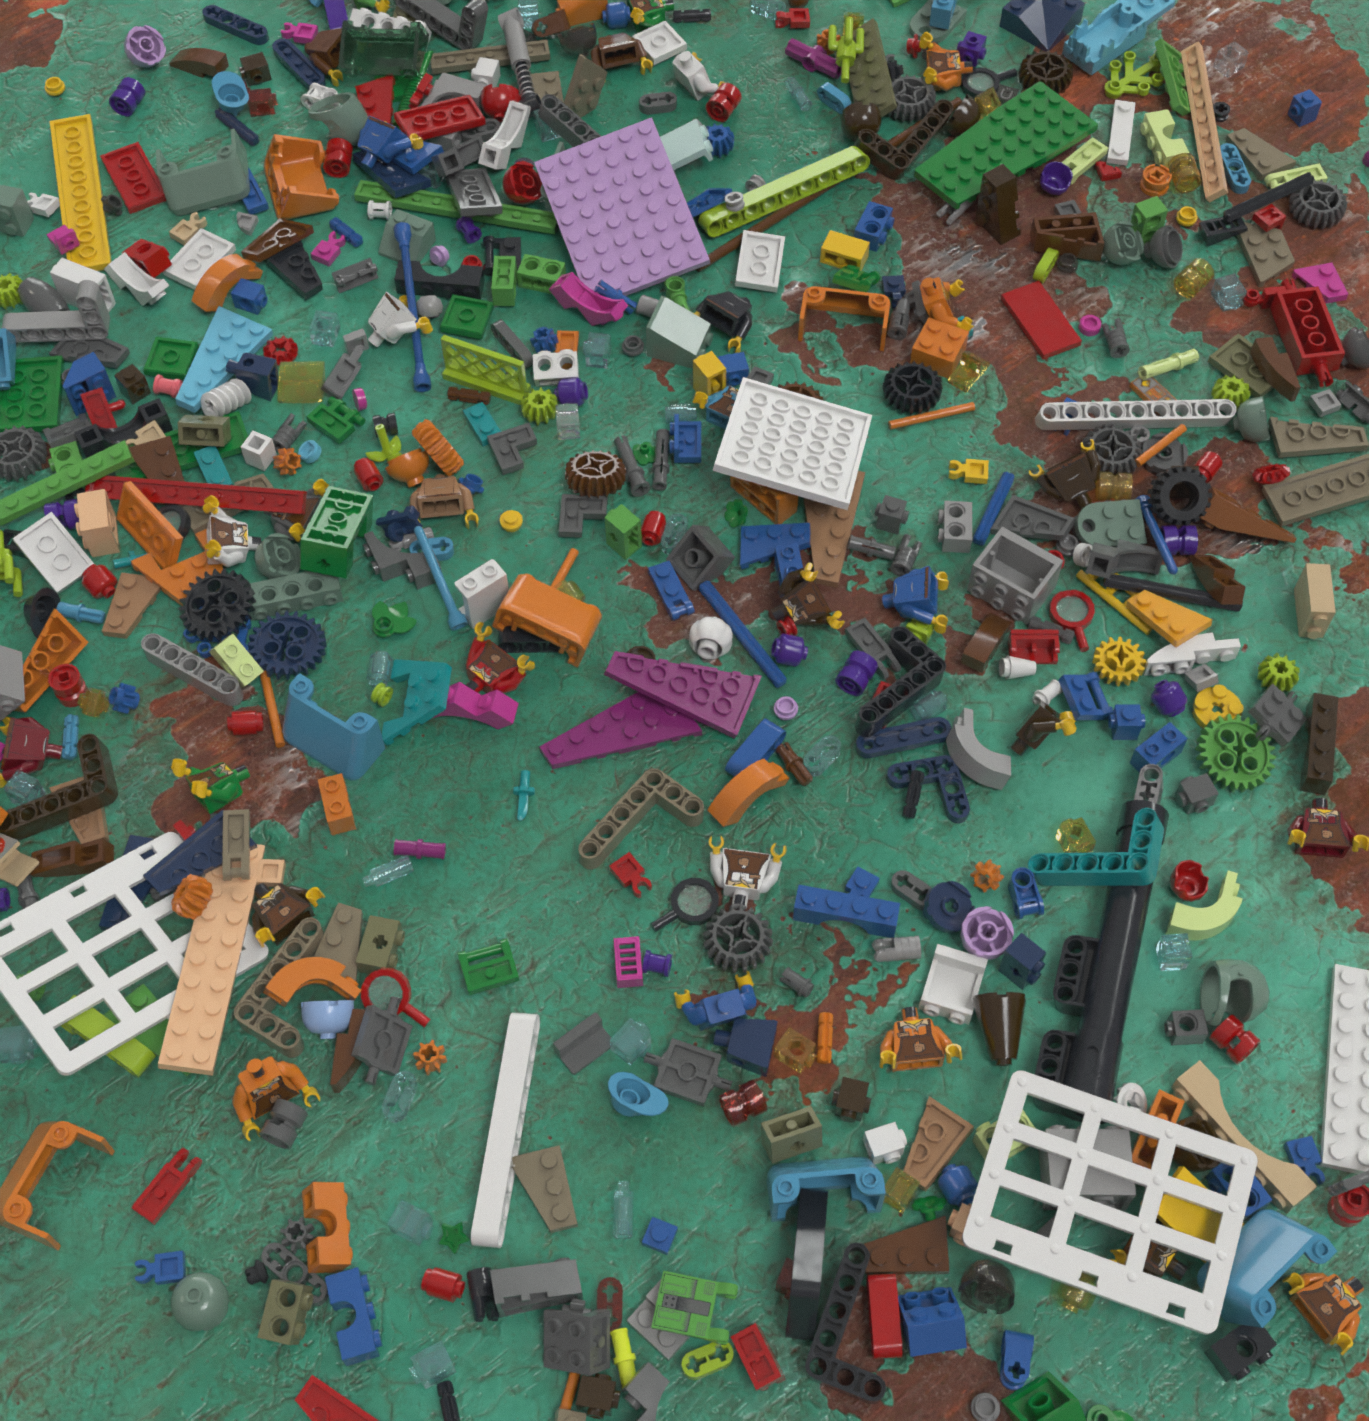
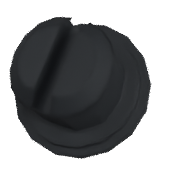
(257, 1273)

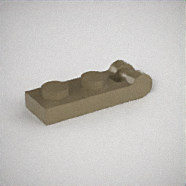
(236, 844)

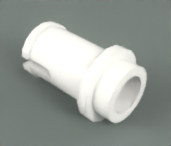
(1048, 692)

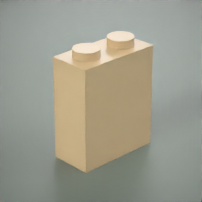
(1314, 600)

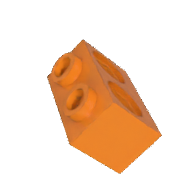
(336, 804)

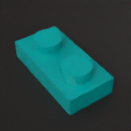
(481, 422)
(212, 466)

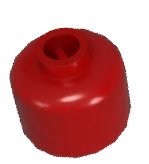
(99, 581)

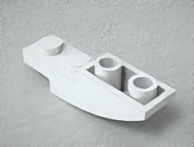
(1198, 649)

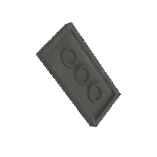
(474, 193)

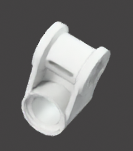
(317, 93)

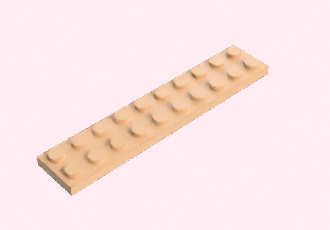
(209, 973)

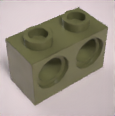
(278, 1309)

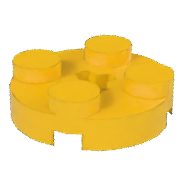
(1212, 697)

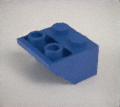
(86, 375)
(932, 1321)

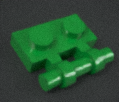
(333, 424)

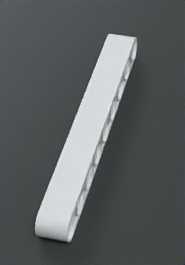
(1144, 409)
(505, 1131)

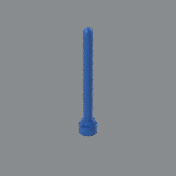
(1157, 535)

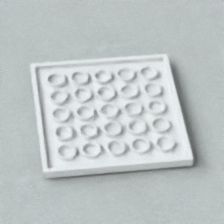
(793, 443)

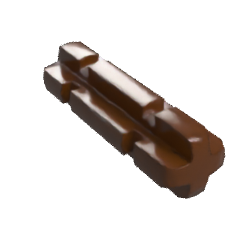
(469, 395)

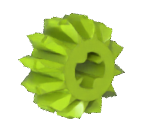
(9, 291)
(1231, 389)
(539, 406)
(1279, 672)

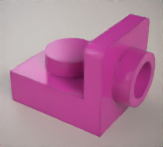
(63, 239)

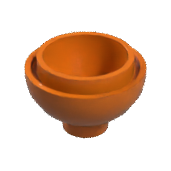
(409, 467)

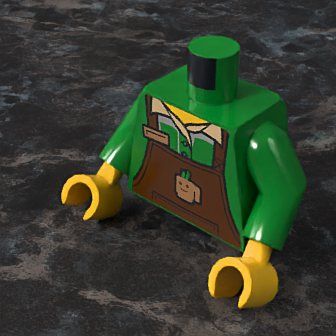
(648, 12)
(214, 785)

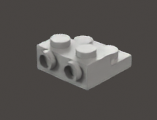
(641, 1321)

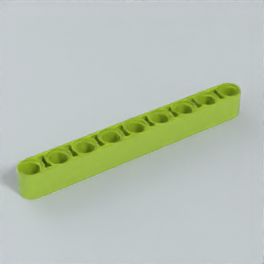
(786, 190)

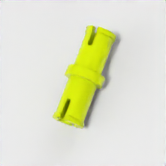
(623, 1355)

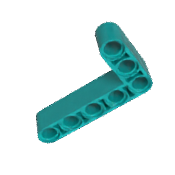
(1077, 870)

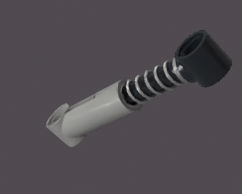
(512, 26)

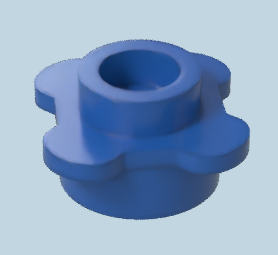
(472, 482)

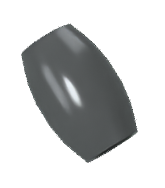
(40, 296)

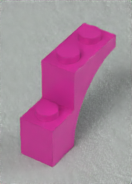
(596, 308)
(491, 708)

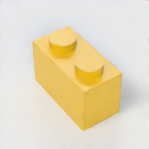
(844, 250)
(708, 374)

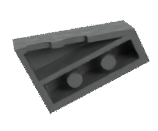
(535, 1286)

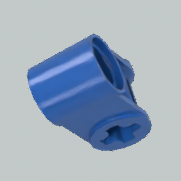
(1026, 898)
(1016, 1354)

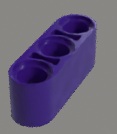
(335, 13)

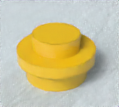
(54, 86)
(1187, 216)
(511, 520)

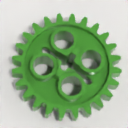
(1214, 749)

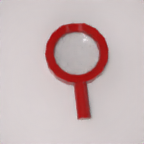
(1073, 611)
(390, 983)

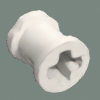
(373, 213)

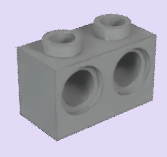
(959, 526)

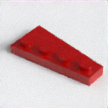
(377, 97)

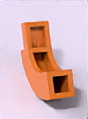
(221, 278)
(745, 789)
(310, 971)

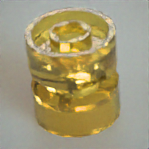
(1184, 173)
(1193, 278)
(1113, 486)

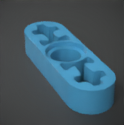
(1232, 176)

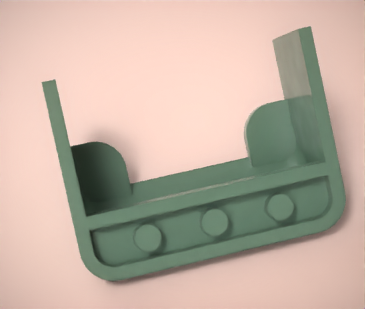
(208, 183)

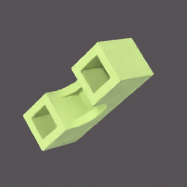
(1158, 130)

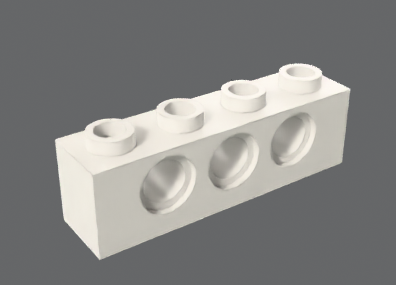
(381, 20)

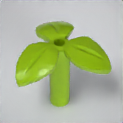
(389, 449)

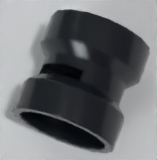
(389, 423)

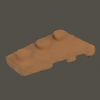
(128, 604)
(88, 826)
(936, 1142)

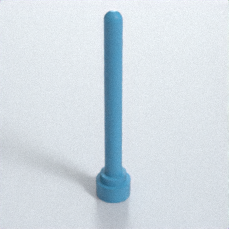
(456, 618)

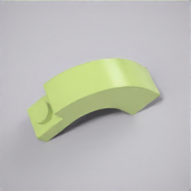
(1208, 921)

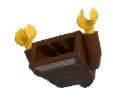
(620, 50)

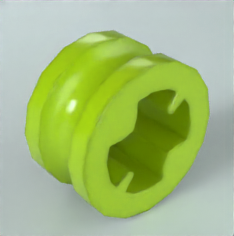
(381, 694)

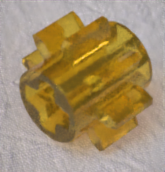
(93, 702)

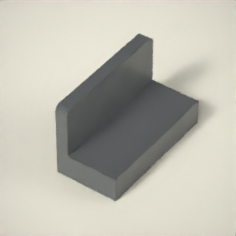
(583, 1044)

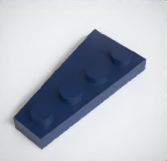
(393, 177)
(194, 856)

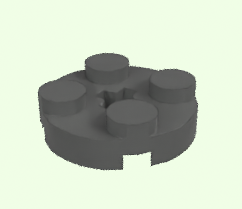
(1158, 463)

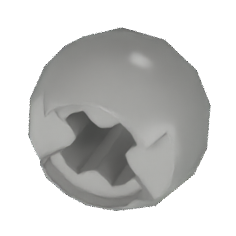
(429, 306)

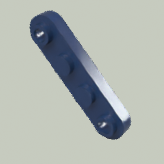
(297, 63)
(904, 737)

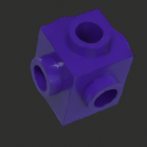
(972, 48)

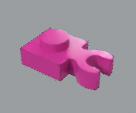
(301, 33)
(328, 251)

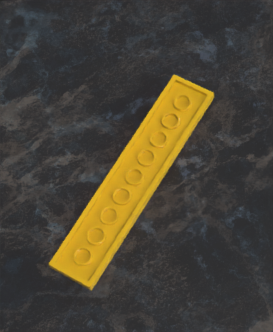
(81, 190)

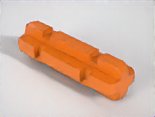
(825, 1033)

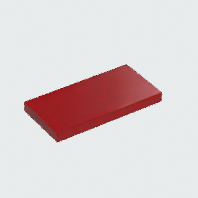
(440, 118)
(133, 177)
(1041, 320)

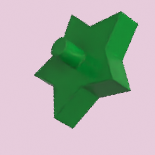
(453, 1236)

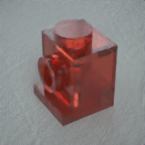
(261, 102)

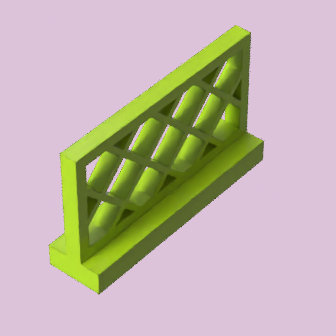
(477, 376)

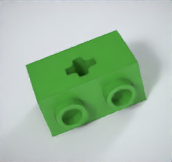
(623, 531)

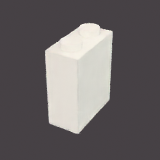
(69, 274)

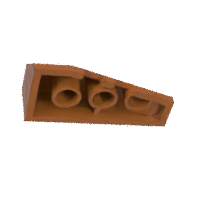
(1228, 515)

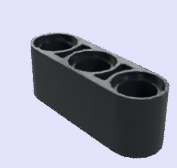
(523, 642)

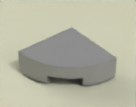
(247, 222)

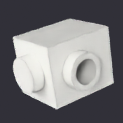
(486, 72)
(258, 450)
(885, 1143)

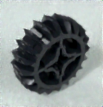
(912, 387)

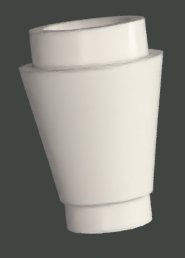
(1016, 667)

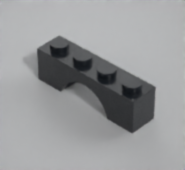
(465, 282)
(96, 438)

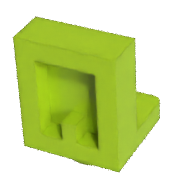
(921, 630)

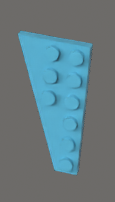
(225, 339)

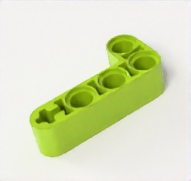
(131, 1055)

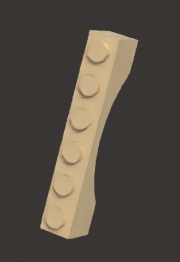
(1282, 1180)

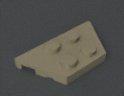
(585, 86)
(1265, 252)

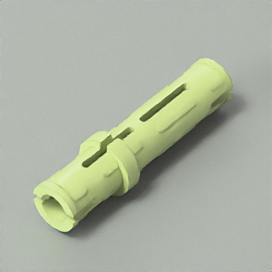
(1174, 362)

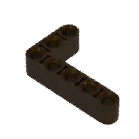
(911, 149)
(73, 801)

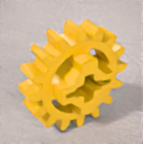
(1119, 661)

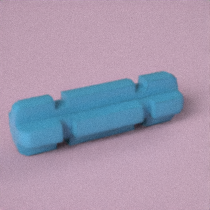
(70, 737)

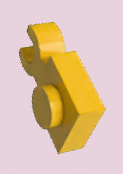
(973, 470)

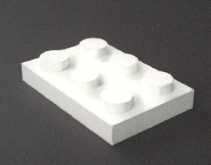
(198, 257)
(760, 261)
(53, 552)

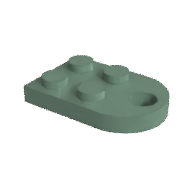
(921, 21)
(1112, 522)

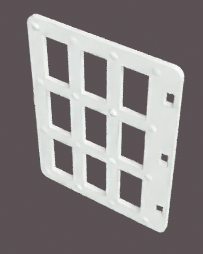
(54, 914)
(1065, 1263)

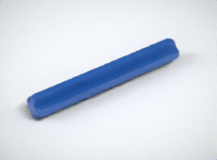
(993, 508)

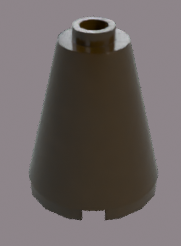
(1001, 1024)

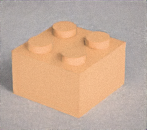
(97, 523)

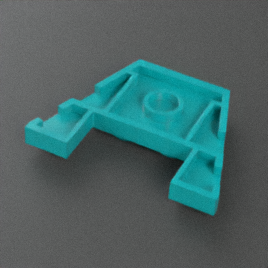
(425, 694)

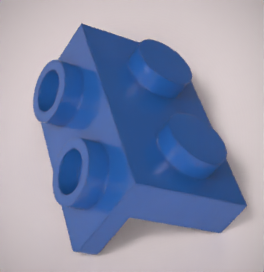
(686, 440)

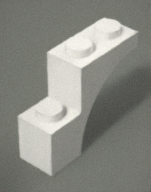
(510, 135)
(142, 286)

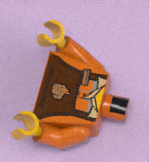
(943, 65)
(939, 303)
(916, 1044)
(264, 1084)
(1328, 1305)

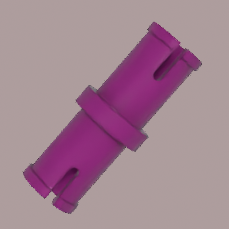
(419, 849)

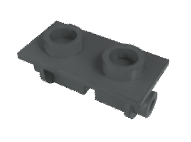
(355, 275)
(1354, 396)

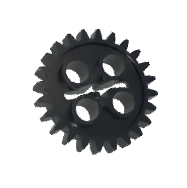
(217, 604)

